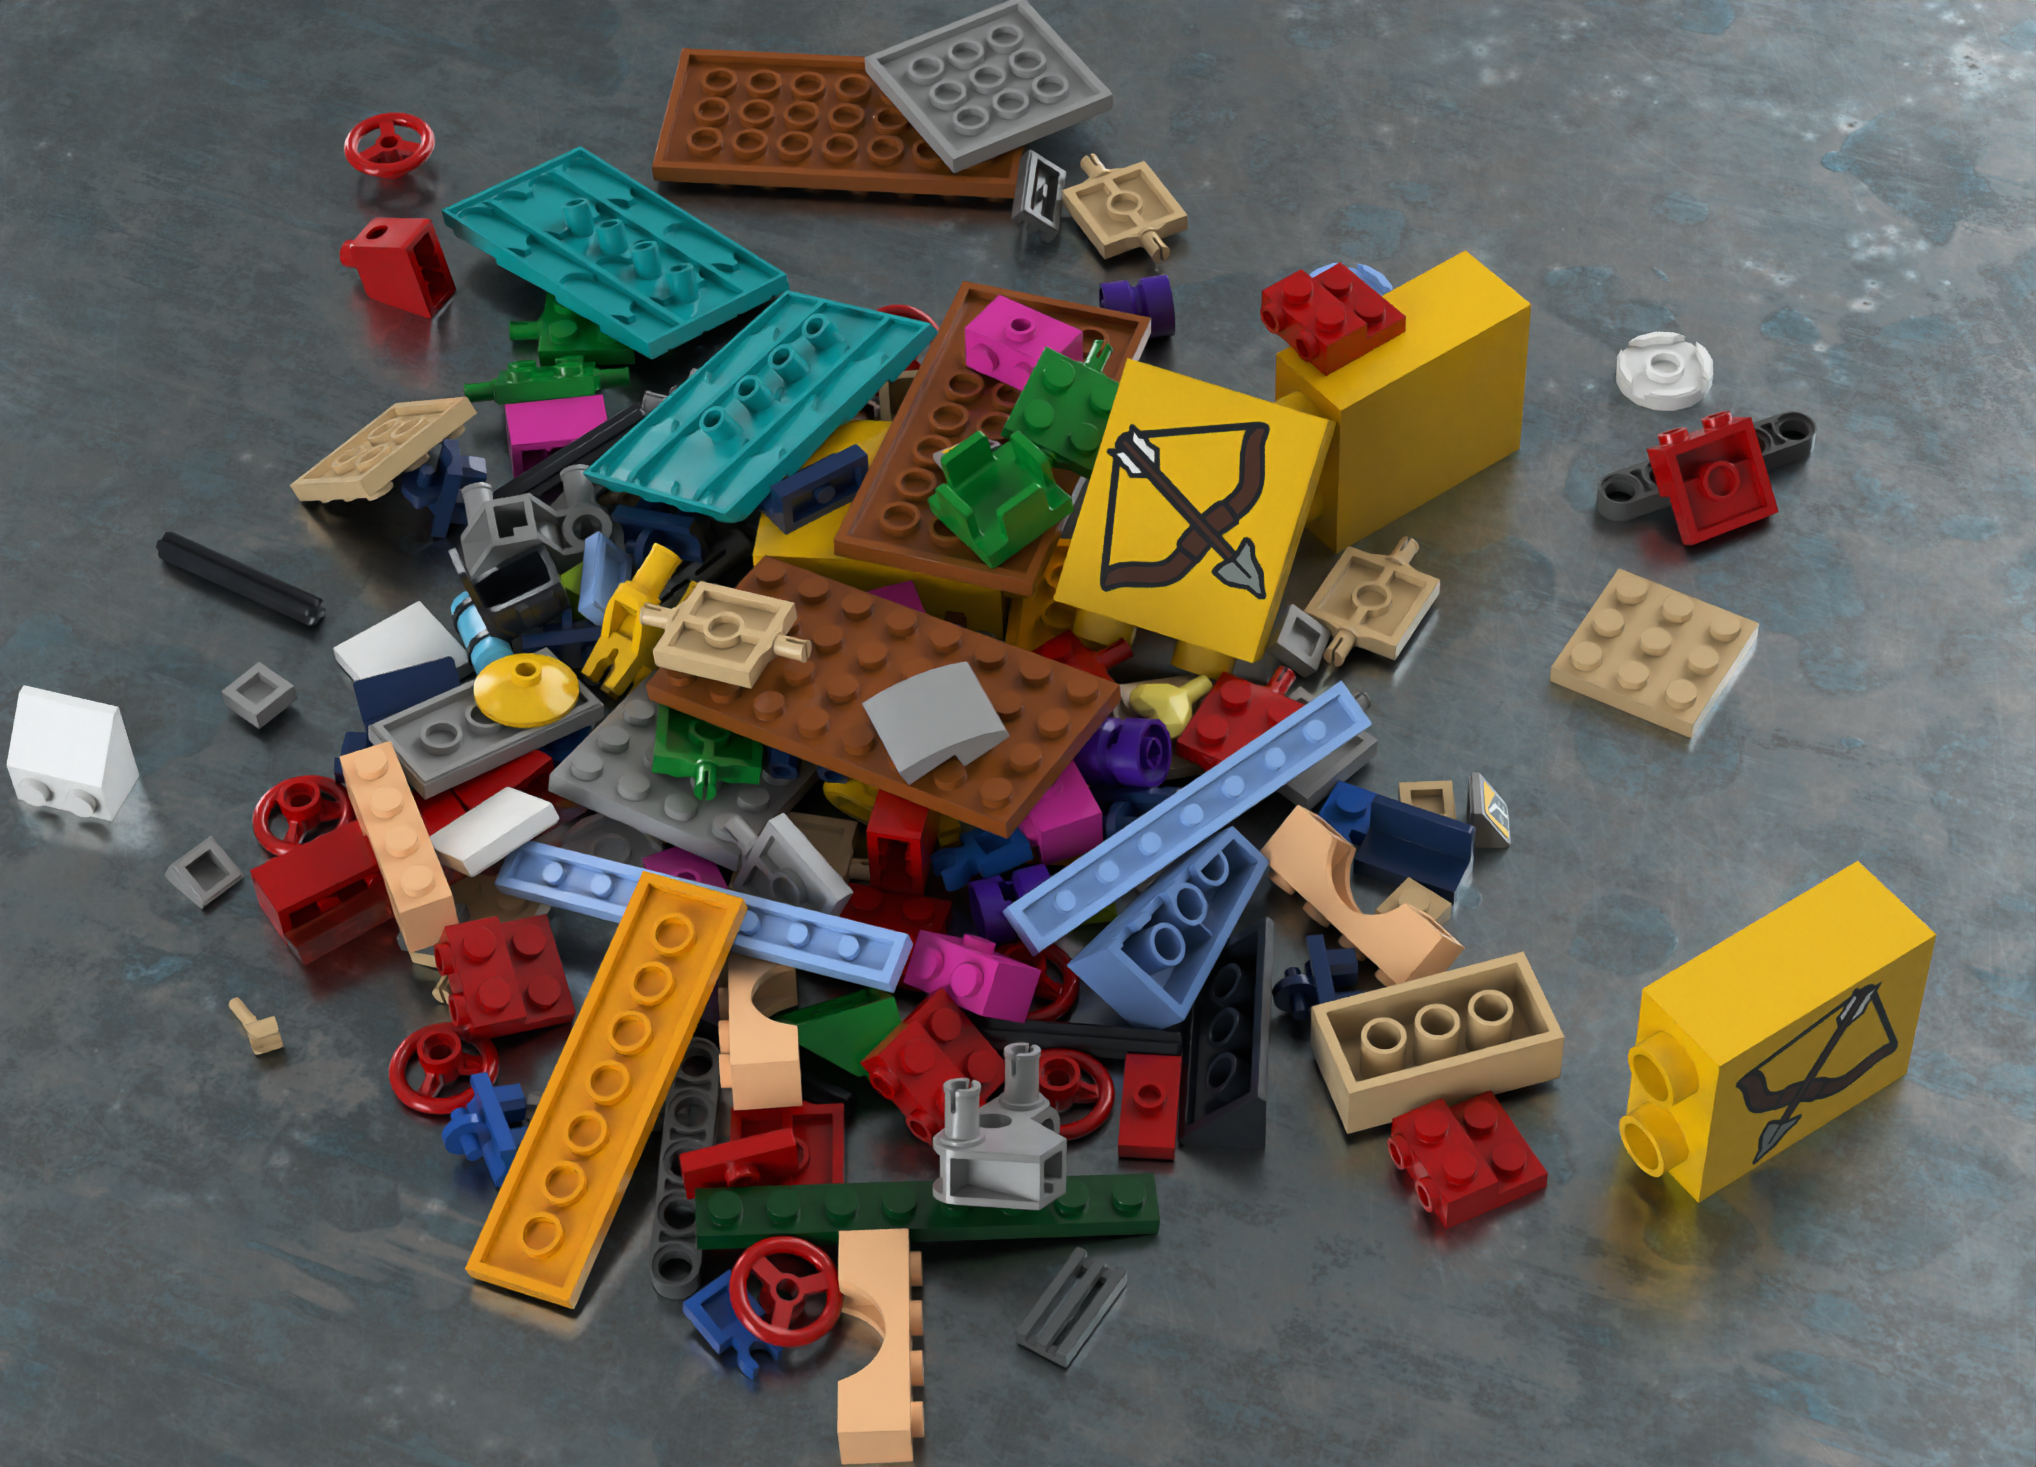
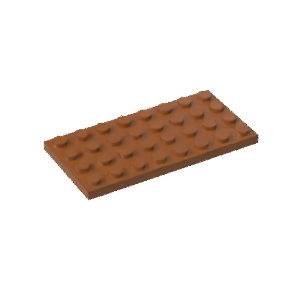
(804, 126)
(942, 408)
(872, 644)

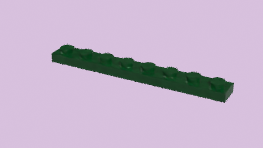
(819, 1211)

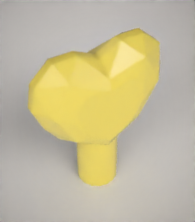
(1169, 703)

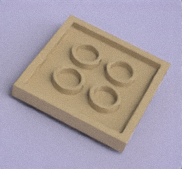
(384, 449)
(1654, 652)

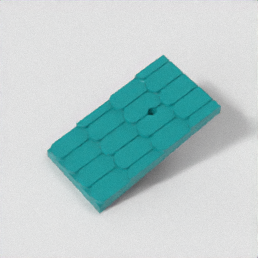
(615, 252)
(761, 406)

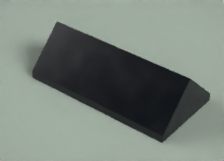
(1230, 1046)

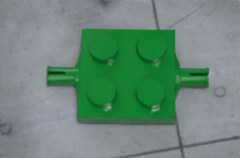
(568, 333)
(531, 383)
(1066, 408)
(703, 751)

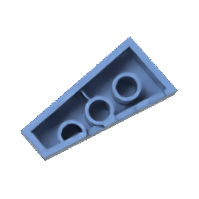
(1171, 935)

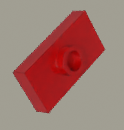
(1149, 1106)
(740, 1162)

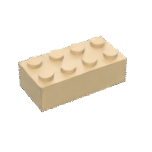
(1436, 1041)

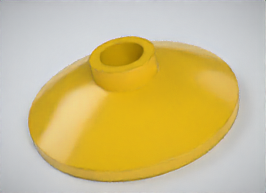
(526, 690)

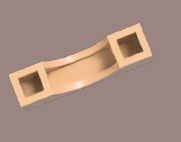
(400, 843)
(1317, 863)
(758, 1053)
(877, 1402)

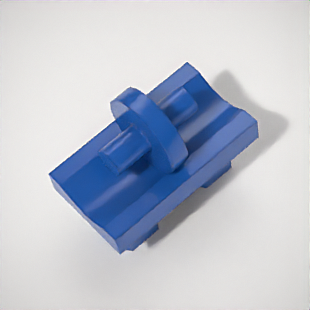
(484, 1126)

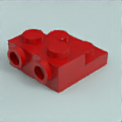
(1329, 316)
(1713, 476)
(503, 976)
(923, 1054)
(1464, 1157)

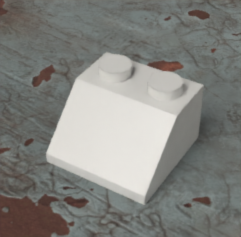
(70, 754)

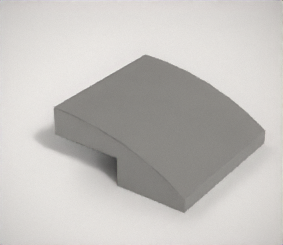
(934, 719)

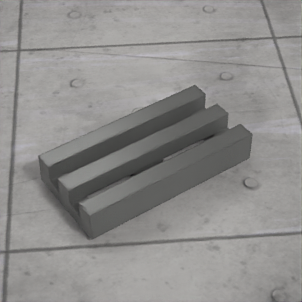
(1032, 190)
(1075, 1265)

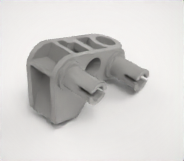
(520, 522)
(1005, 1149)

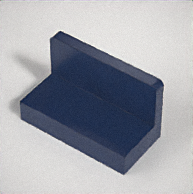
(816, 489)
(403, 688)
(1416, 845)

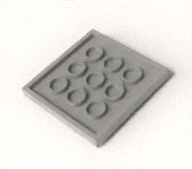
(988, 84)
(615, 778)

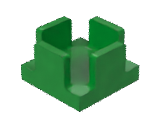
(998, 497)

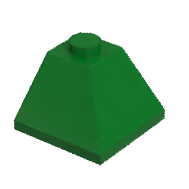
(845, 1026)

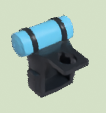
(506, 603)

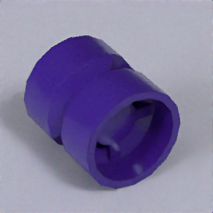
(1149, 298)
(1126, 753)
(994, 894)

